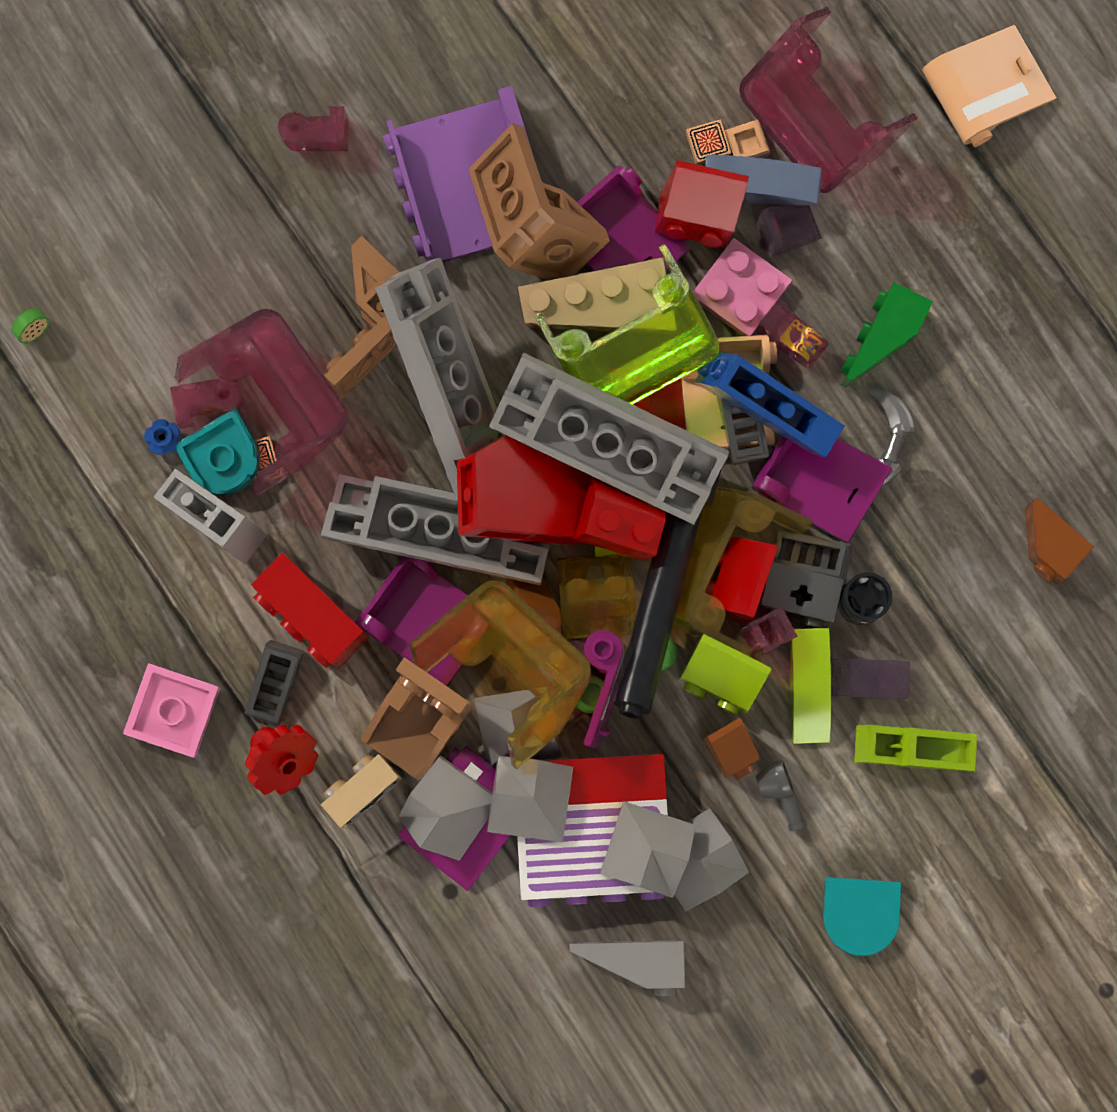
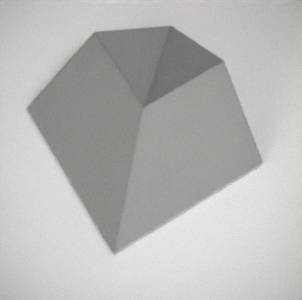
(501, 716)
(530, 799)
(446, 810)
(648, 849)
(712, 863)

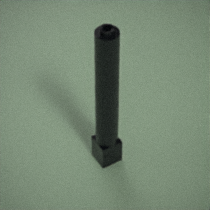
(656, 615)

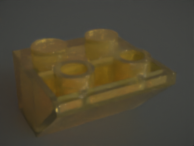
(596, 595)

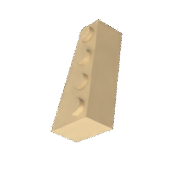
(594, 299)

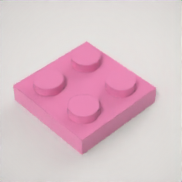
(741, 288)
(171, 710)

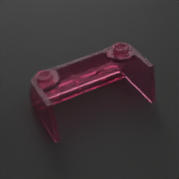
(801, 114)
(289, 379)

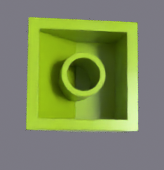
(724, 675)

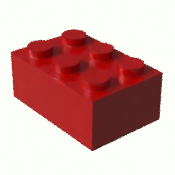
(308, 613)

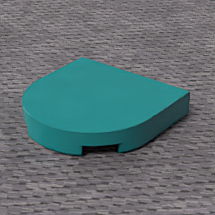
(221, 454)
(861, 913)

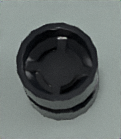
(865, 598)

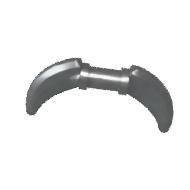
(900, 426)

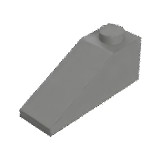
(210, 516)
(647, 963)

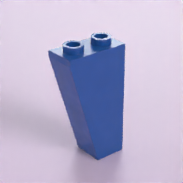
(769, 402)

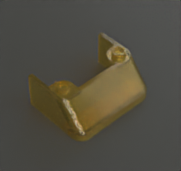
(701, 612)
(503, 625)

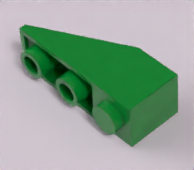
(894, 327)

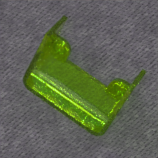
(646, 350)

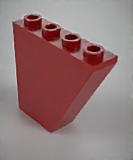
(519, 494)

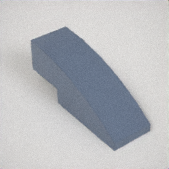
(773, 180)

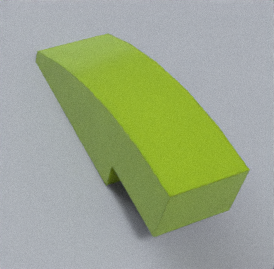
(810, 686)
(915, 748)

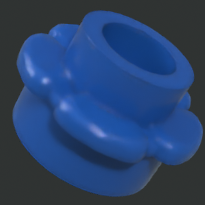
(164, 446)

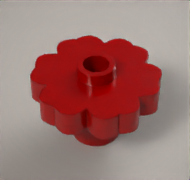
(280, 758)

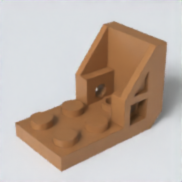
(529, 221)
(369, 345)
(416, 720)

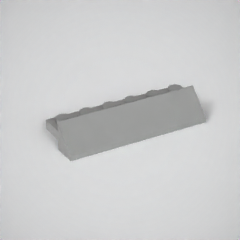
(440, 361)
(609, 438)
(423, 526)

